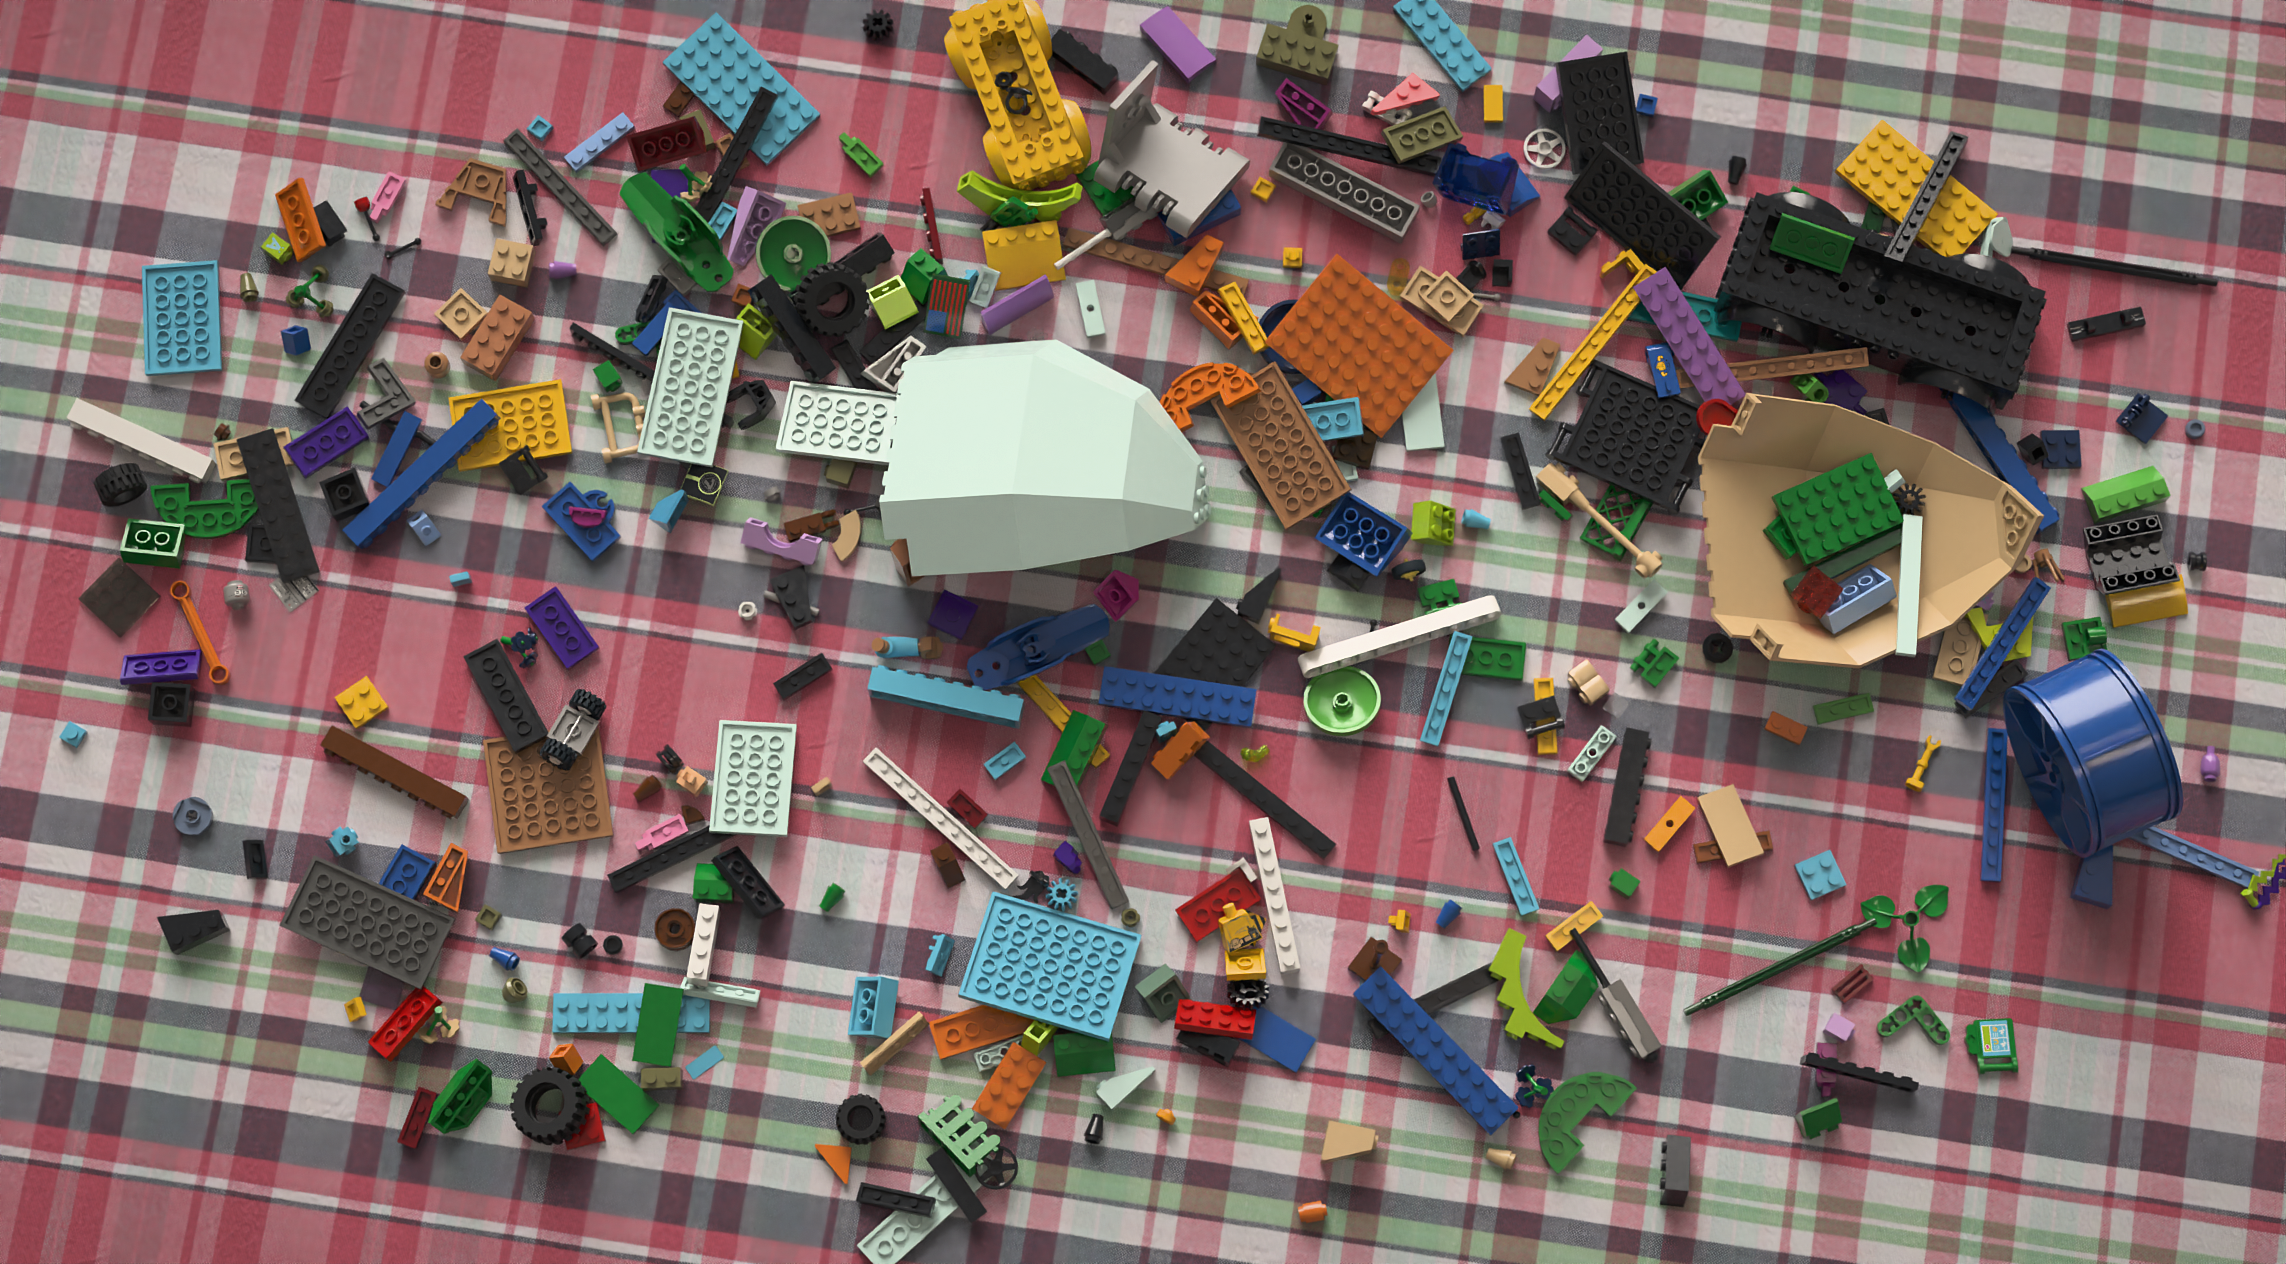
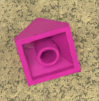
(1118, 593)

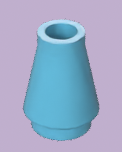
(1475, 520)

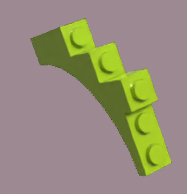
(990, 195)
(1521, 1020)

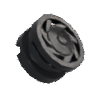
(671, 757)

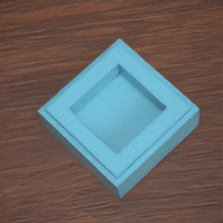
(540, 128)
(460, 579)

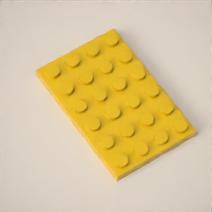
(528, 415)

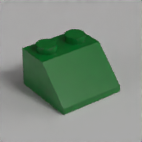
(918, 274)
(711, 885)
(1819, 1118)

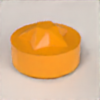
(1166, 1116)

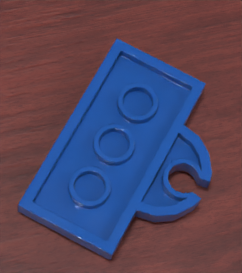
(590, 540)

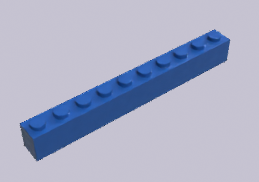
(2002, 456)
(422, 474)

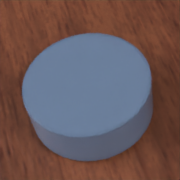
(2195, 429)

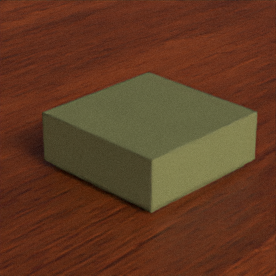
(488, 917)

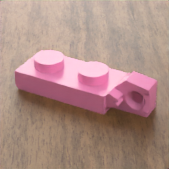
(386, 196)
(663, 833)

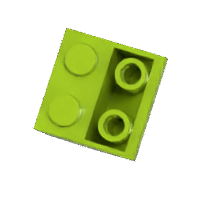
(891, 302)
(756, 332)
(1433, 523)

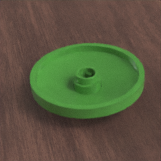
(1342, 701)

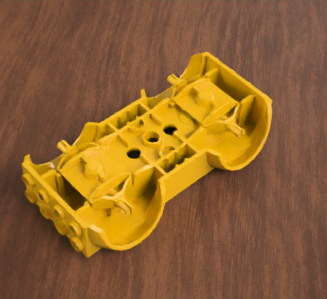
(1016, 38)

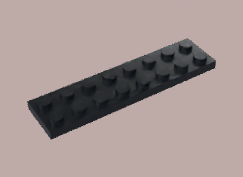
(350, 346)
(278, 505)

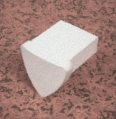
(1244, 867)

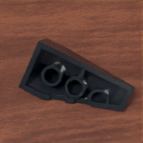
(1349, 572)

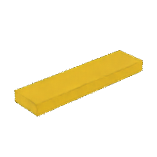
(1243, 317)
(1548, 740)

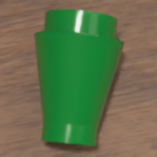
(832, 896)

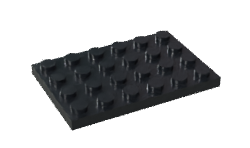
(1599, 108)
(1218, 650)

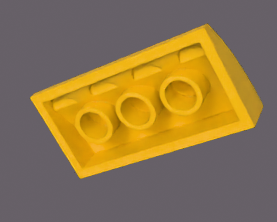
(2147, 604)

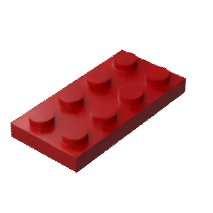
(1205, 909)
(1215, 1019)
(404, 1023)

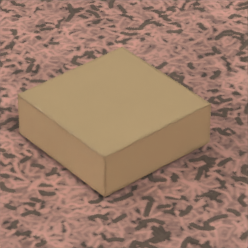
(821, 786)

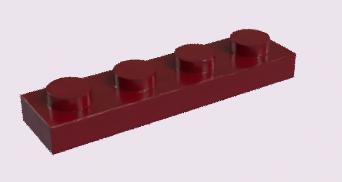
(929, 218)

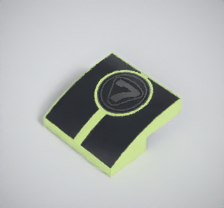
(704, 483)

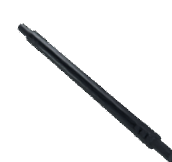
(2114, 266)

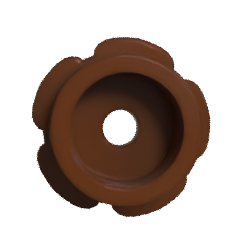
(222, 432)

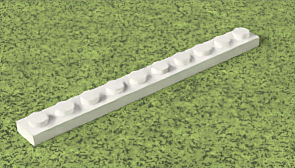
(940, 818)

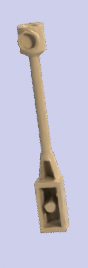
(1566, 490)

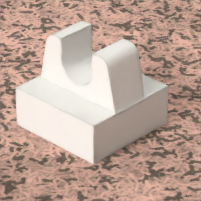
(1494, 219)

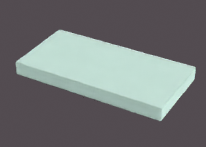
(1423, 420)

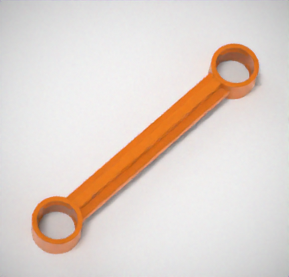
(200, 632)

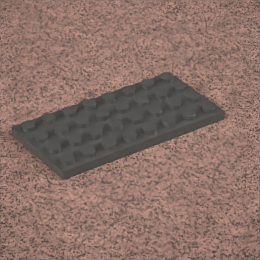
(367, 922)

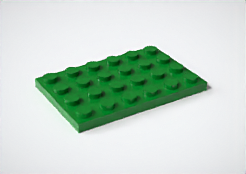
(1837, 509)

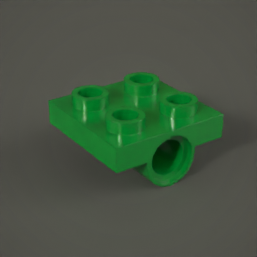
(2083, 637)

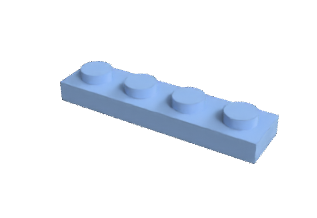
(599, 142)

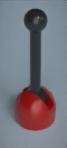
(363, 205)

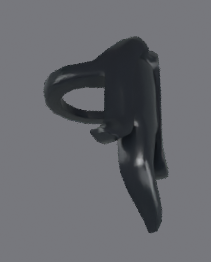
(1017, 90)
(1035, 885)

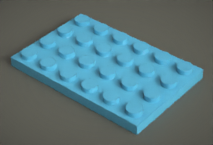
(181, 318)

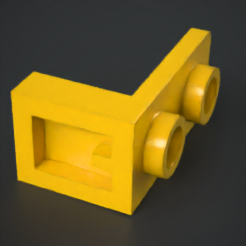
(1632, 263)

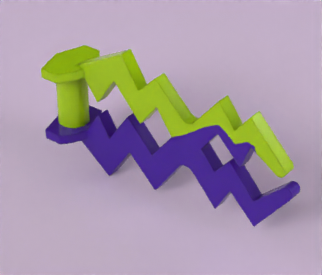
(2274, 888)

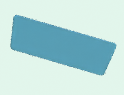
(704, 1062)

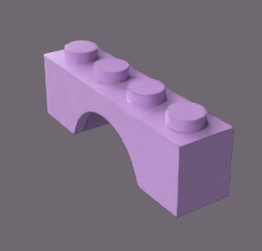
(757, 535)

